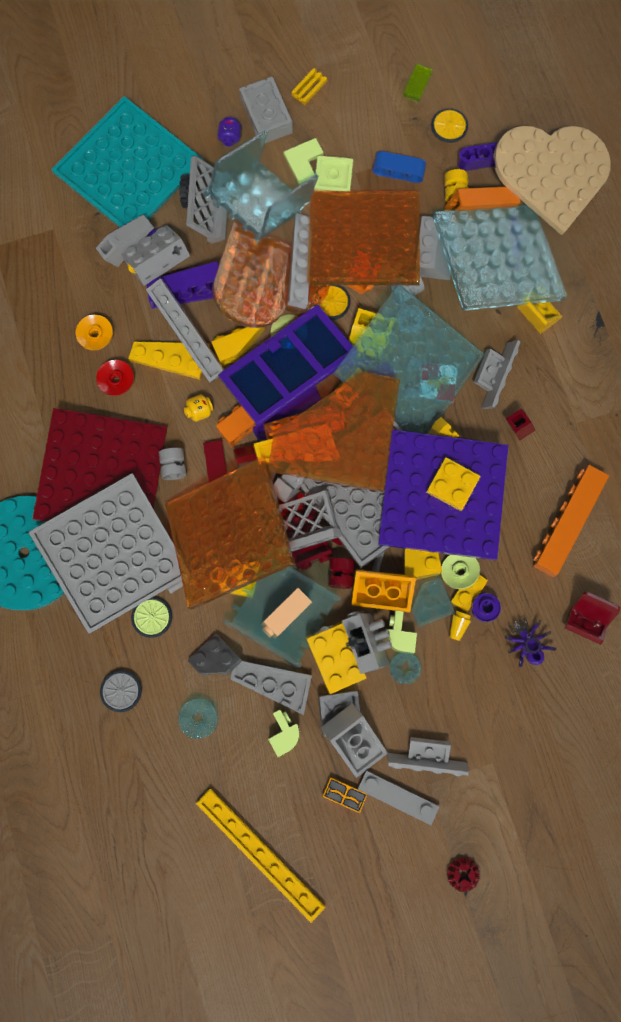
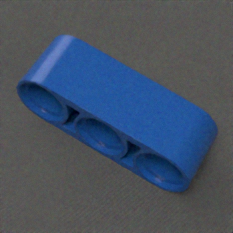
(399, 167)

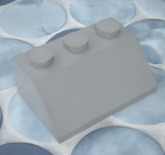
(432, 257)

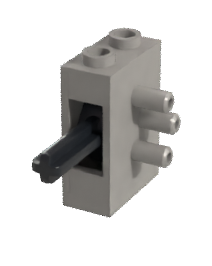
(366, 641)

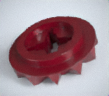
(473, 874)

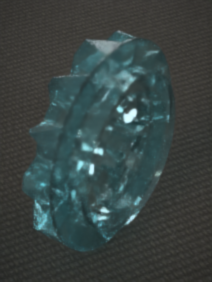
(397, 673)

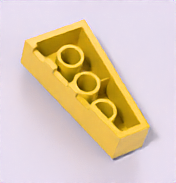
(421, 564)

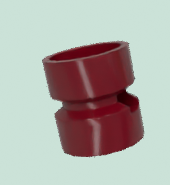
(345, 568)

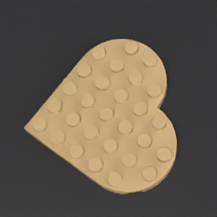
(553, 172)

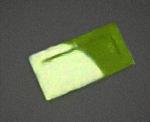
(417, 82)

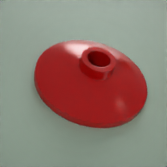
(111, 370)

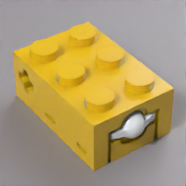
(334, 658)

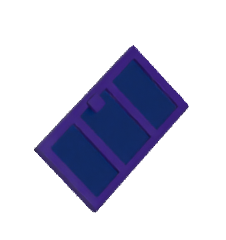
(286, 365)

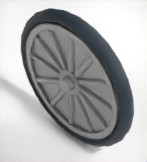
(120, 691)

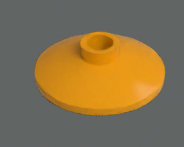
(90, 325)

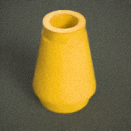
(459, 625)

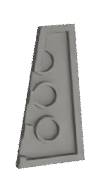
(277, 684)

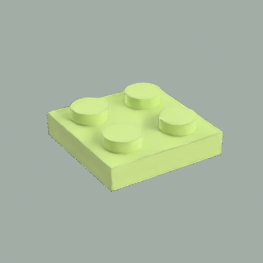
(333, 173)

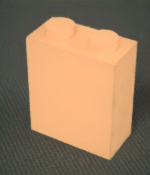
(286, 613)

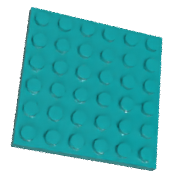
(126, 164)

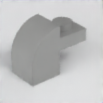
(288, 487)

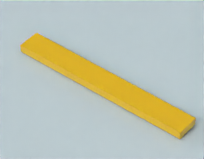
(261, 855)

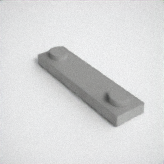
(398, 797)

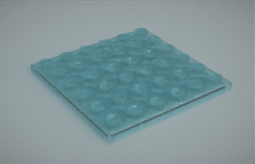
(498, 257)
(421, 351)

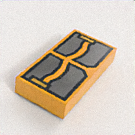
(345, 795)

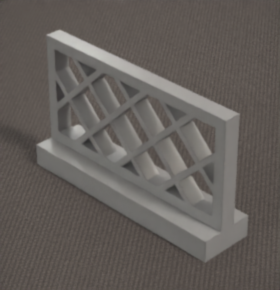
(216, 216)
(314, 536)

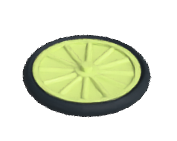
(152, 617)

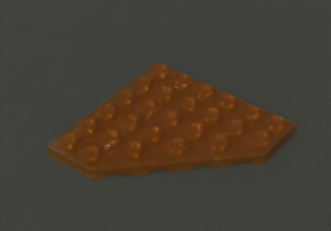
(341, 436)

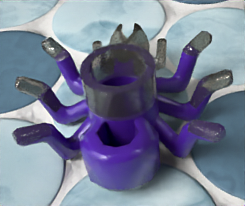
(530, 645)

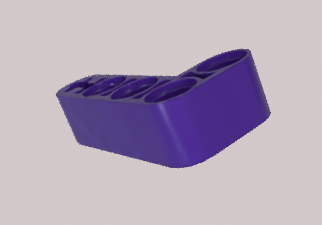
(471, 158)

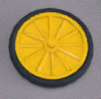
(449, 125)
(336, 302)

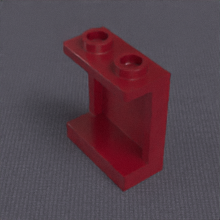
(307, 556)

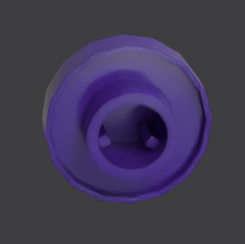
(486, 607)

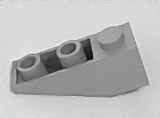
(123, 238)

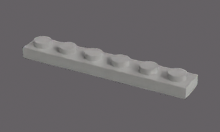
(298, 283)
(185, 330)

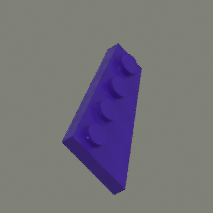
(296, 407)

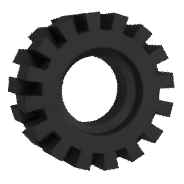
(184, 190)

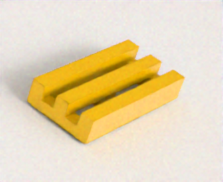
(306, 82)

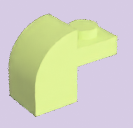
(401, 641)
(287, 738)

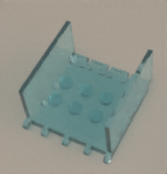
(252, 194)
(267, 597)

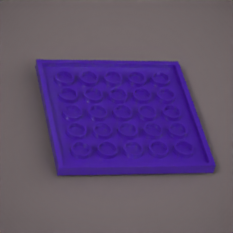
(427, 524)

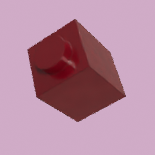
(520, 424)

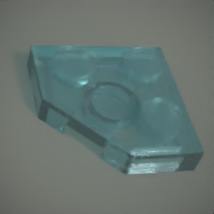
(431, 603)

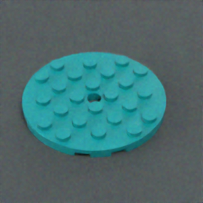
(23, 581)

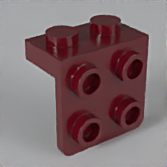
(591, 617)

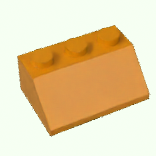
(383, 590)

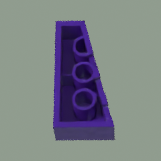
(190, 284)

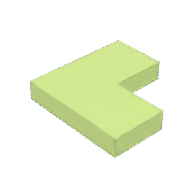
(299, 159)

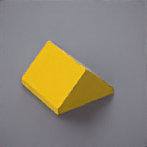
(540, 315)

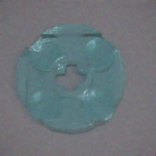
(187, 723)

